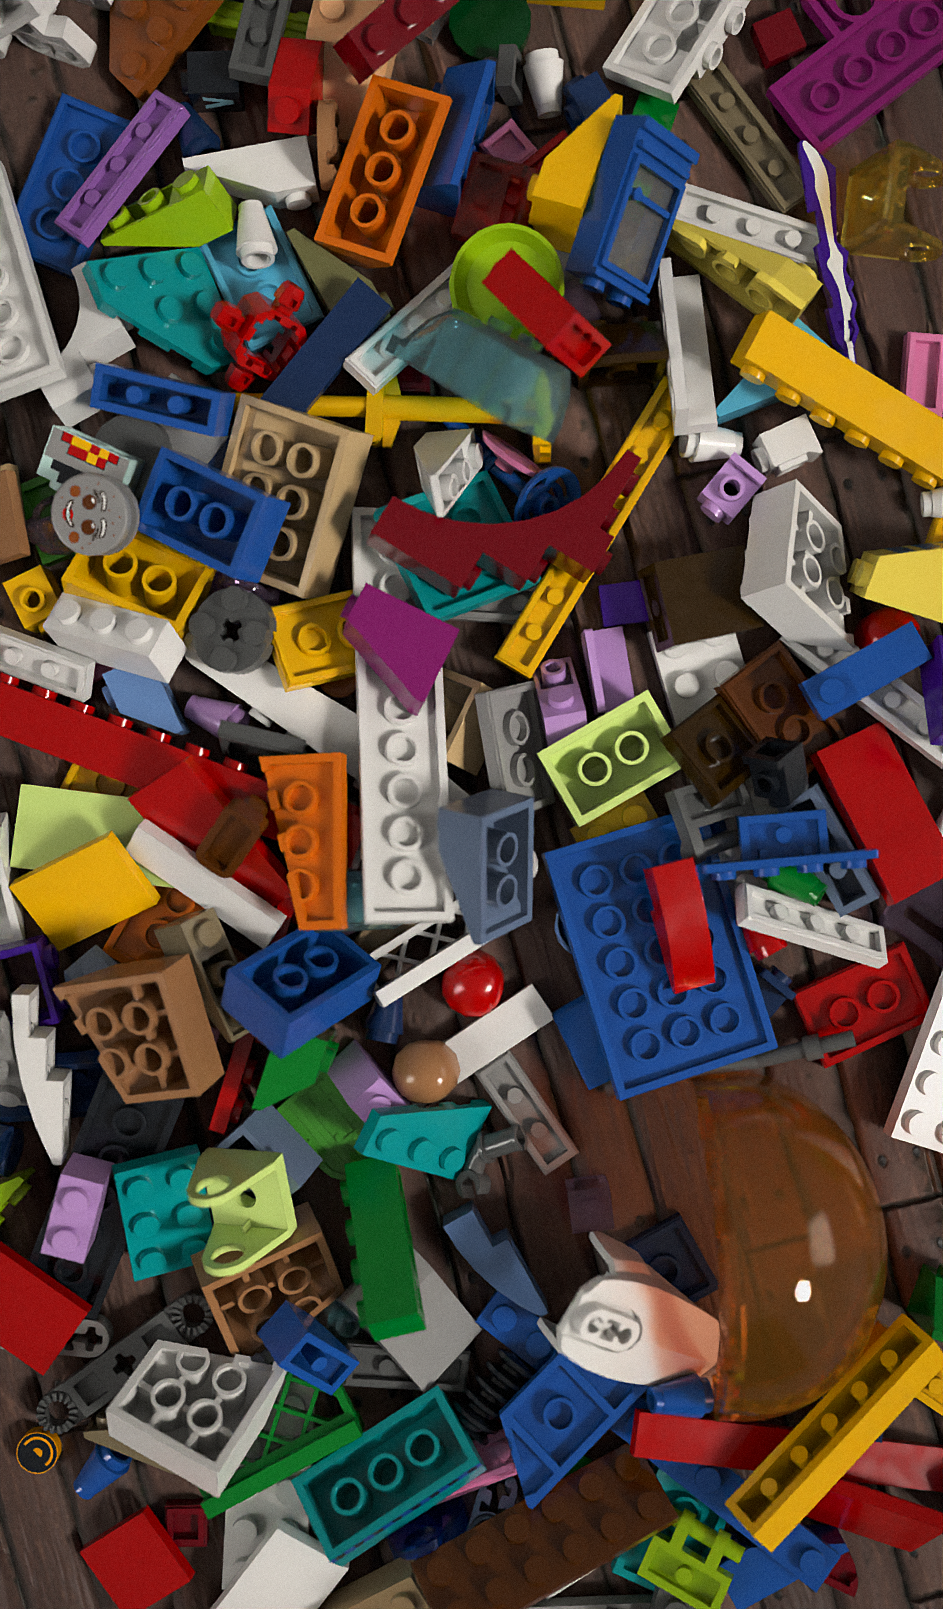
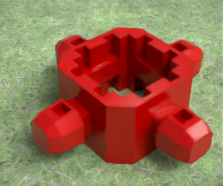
(238, 325)

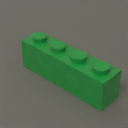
(383, 1249)

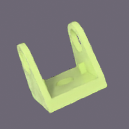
(240, 1220)

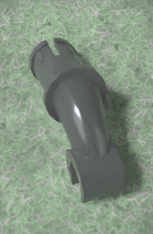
(486, 1150)

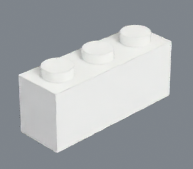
(116, 637)

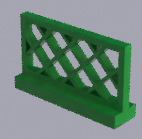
(293, 1453)

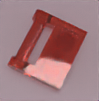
(486, 193)

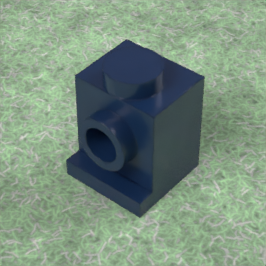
(583, 98)

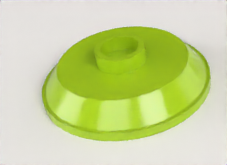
(482, 252)

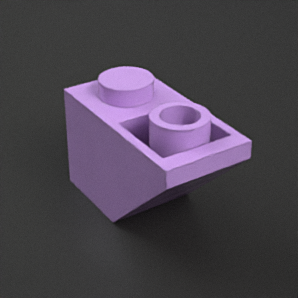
(559, 699)

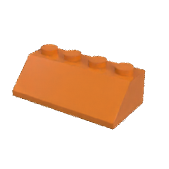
(381, 172)

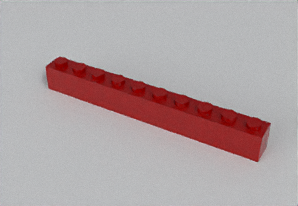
(125, 754)

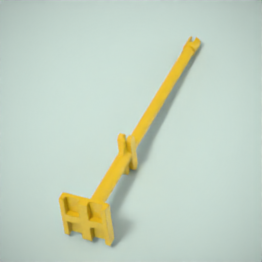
(389, 408)

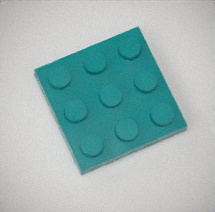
(476, 504)

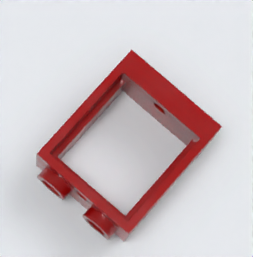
(545, 313)

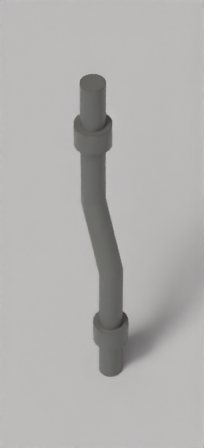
(810, 1047)

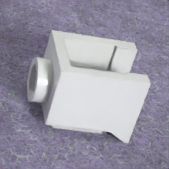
(786, 447)

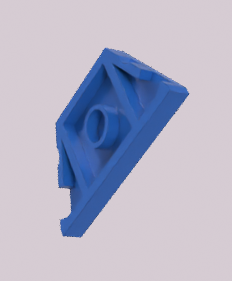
(559, 1420)

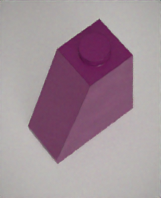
(398, 643)

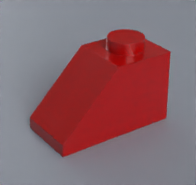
(296, 86)

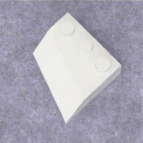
(796, 567)
(195, 1410)

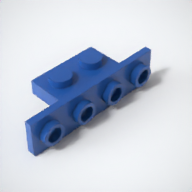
(785, 841)

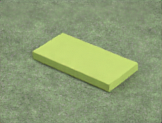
(63, 819)

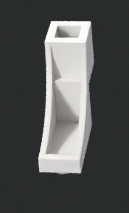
(94, 341)

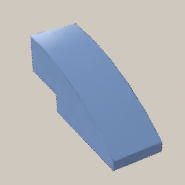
(494, 1257)

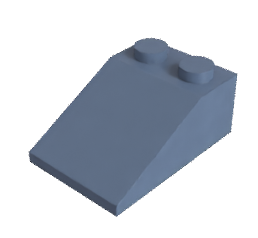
(489, 860)
(271, 1132)

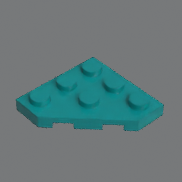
(166, 299)

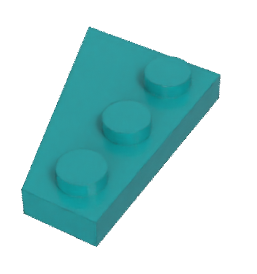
(424, 1138)

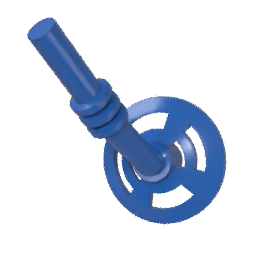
(530, 499)

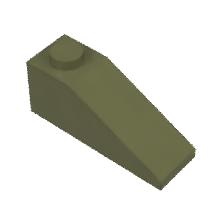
(328, 273)

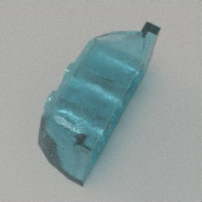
(490, 369)

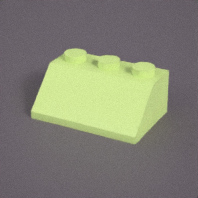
(609, 759)

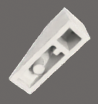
(270, 172)

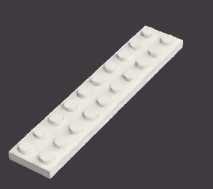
(399, 773)

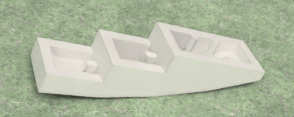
(45, 1087)

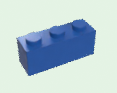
(162, 400)

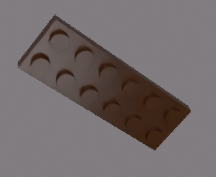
(538, 1551)

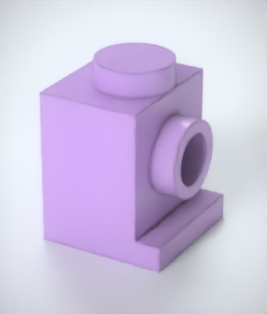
(742, 477)

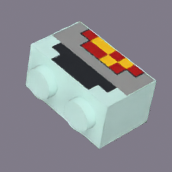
(76, 453)

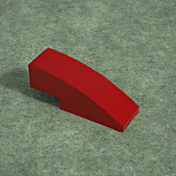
(681, 924)

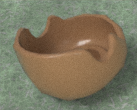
(425, 1071)

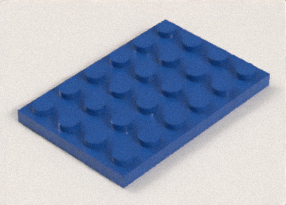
(639, 1022)

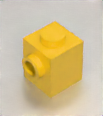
(33, 596)

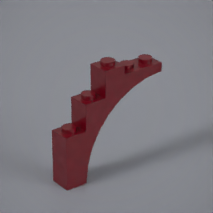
(448, 550)

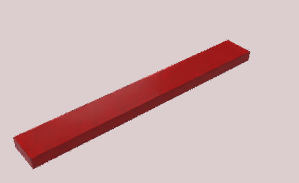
(750, 1443)

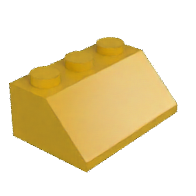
(143, 579)

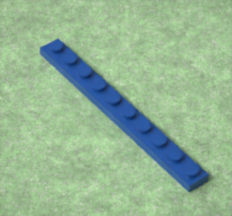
(800, 1552)

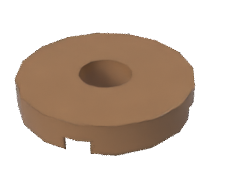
(328, 142)

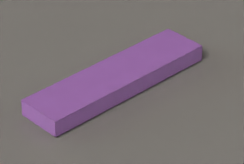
(122, 168)

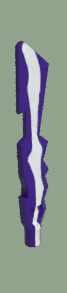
(830, 256)

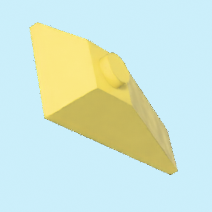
(746, 272)

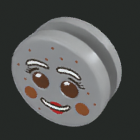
(95, 514)

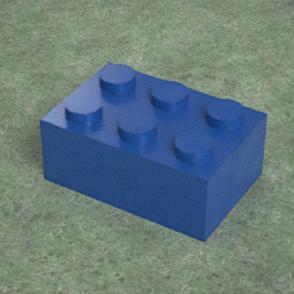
(211, 515)
(299, 988)

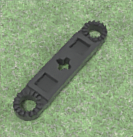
(103, 1379)

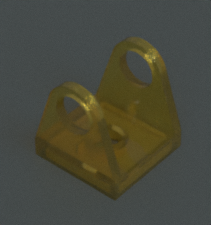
(877, 202)

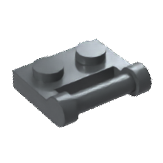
(693, 811)

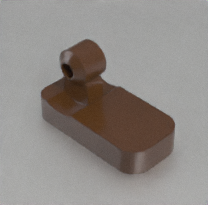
(233, 835)

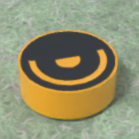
(38, 1450)

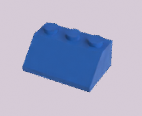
(465, 126)

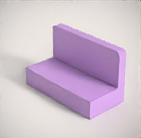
(607, 668)

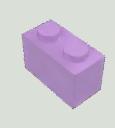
(77, 1207)

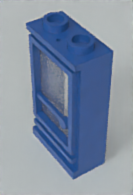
(631, 210)

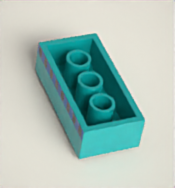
(388, 1476)

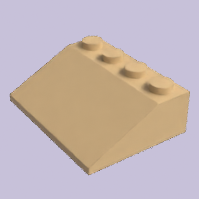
(314, 469)

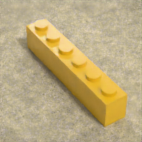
(843, 396)
(836, 1432)

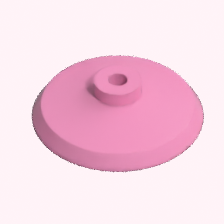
(508, 456)

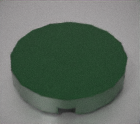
(485, 24)

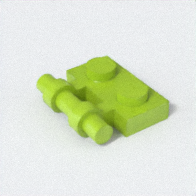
(686, 1573)

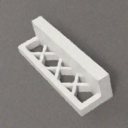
(689, 361)
(424, 969)

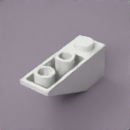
(447, 465)

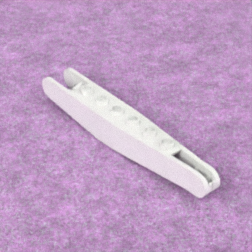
(301, 712)

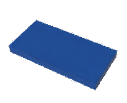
(67, 156)

